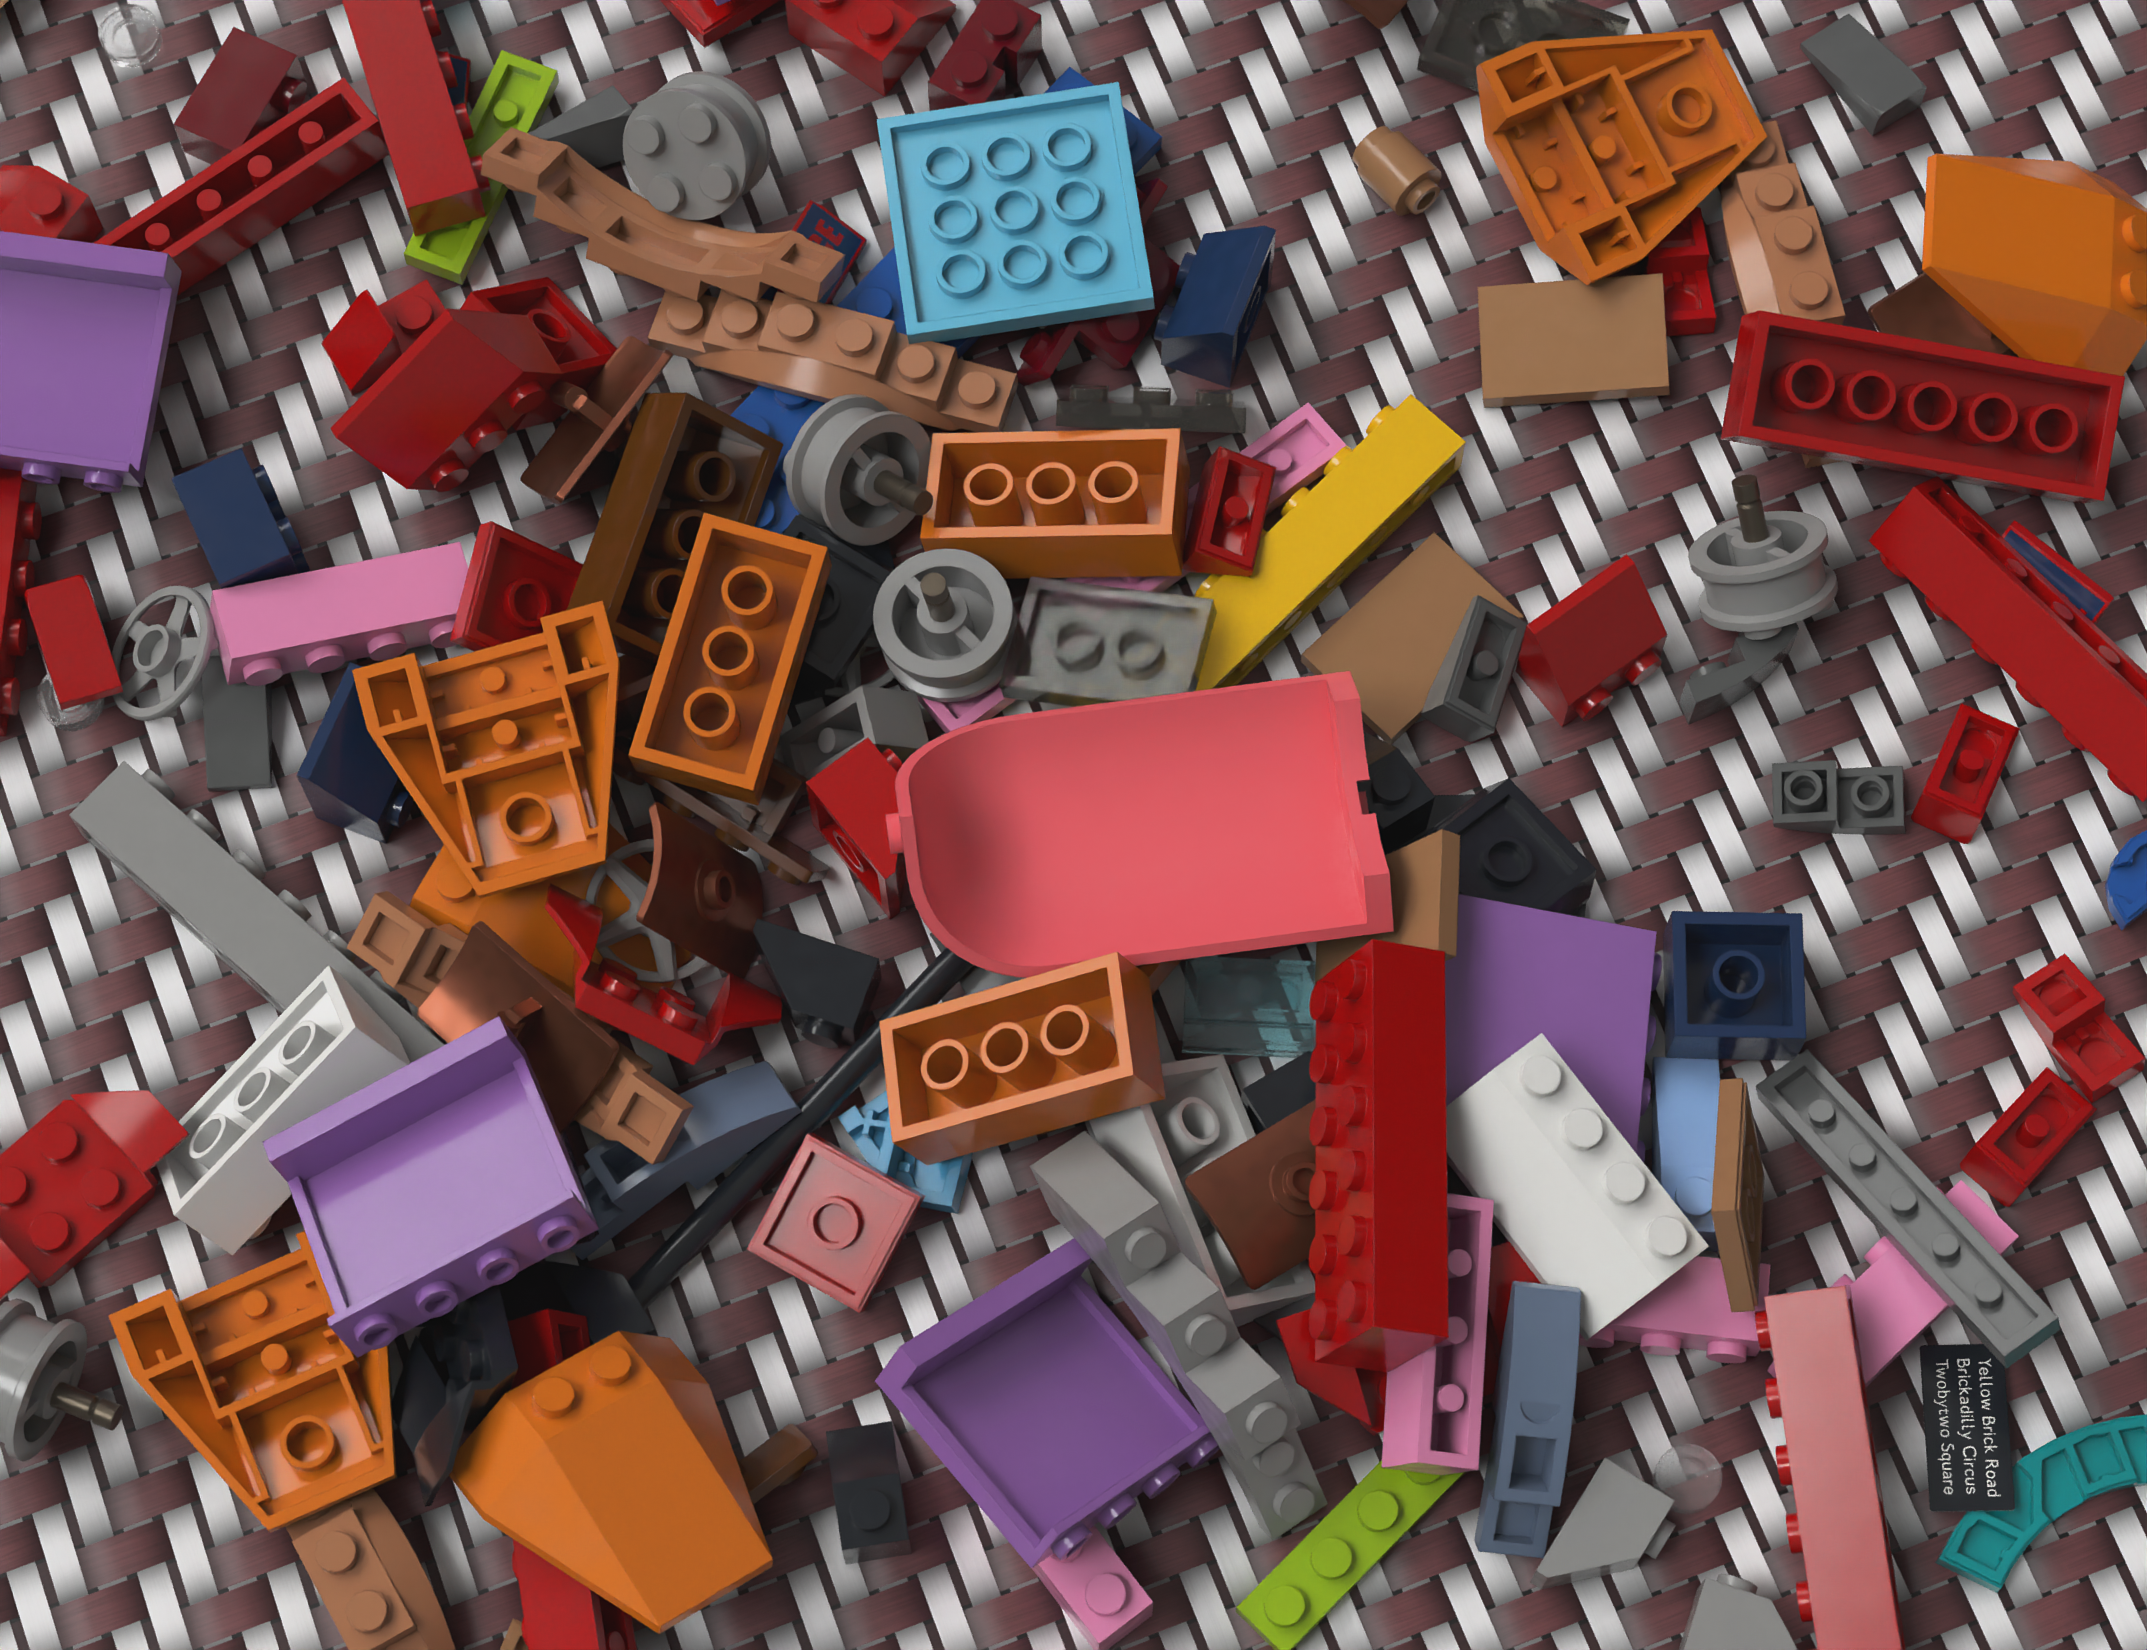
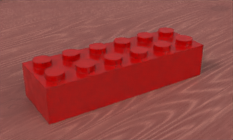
(1922, 407)
(1379, 1158)

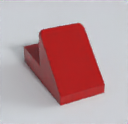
(376, 335)

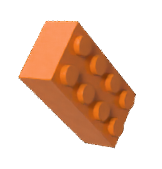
(1061, 501)
(730, 659)
(1021, 1059)

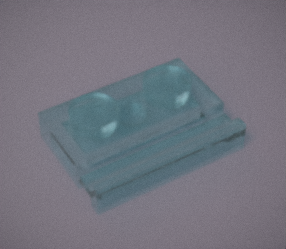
(1248, 1007)

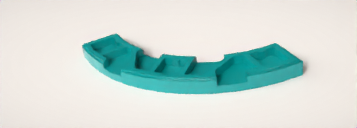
(2046, 1486)

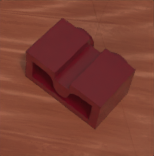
(991, 48)
(239, 96)

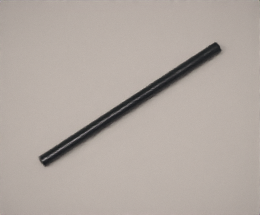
(779, 1147)

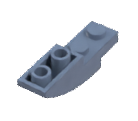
(724, 1125)
(1532, 1419)

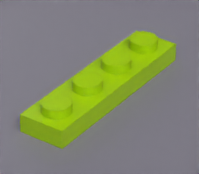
(513, 98)
(1340, 1553)

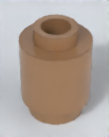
(1397, 171)

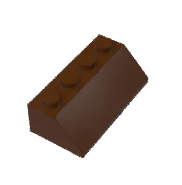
(674, 469)

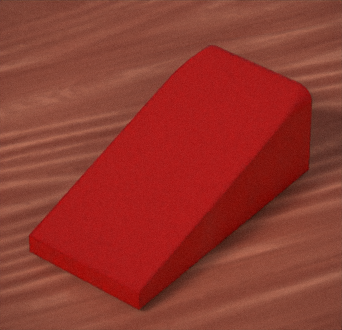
(72, 641)
(1965, 774)
(2026, 1137)

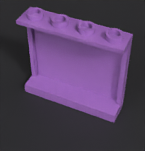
(81, 357)
(1560, 977)
(431, 1186)
(1046, 1407)

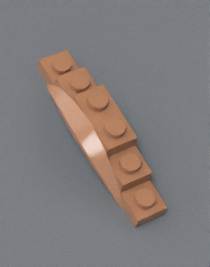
(1777, 242)
(649, 243)
(832, 353)
(416, 956)
(370, 1577)

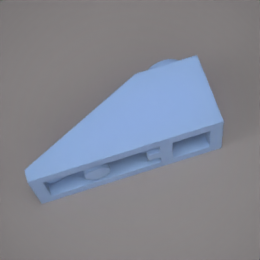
(1685, 1136)

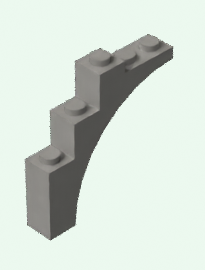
(1190, 1325)

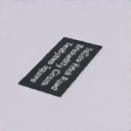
(1966, 1429)

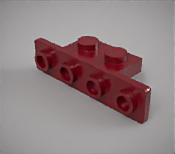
(1108, 337)

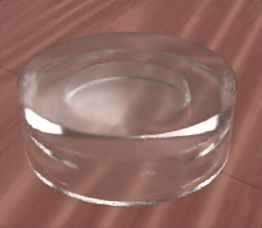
(130, 35)
(69, 719)
(1689, 1477)

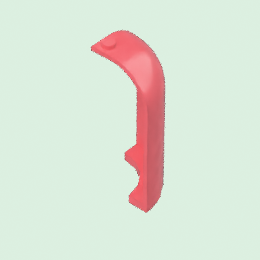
(1146, 828)

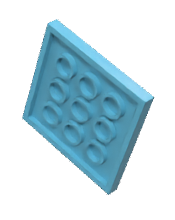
(1015, 214)

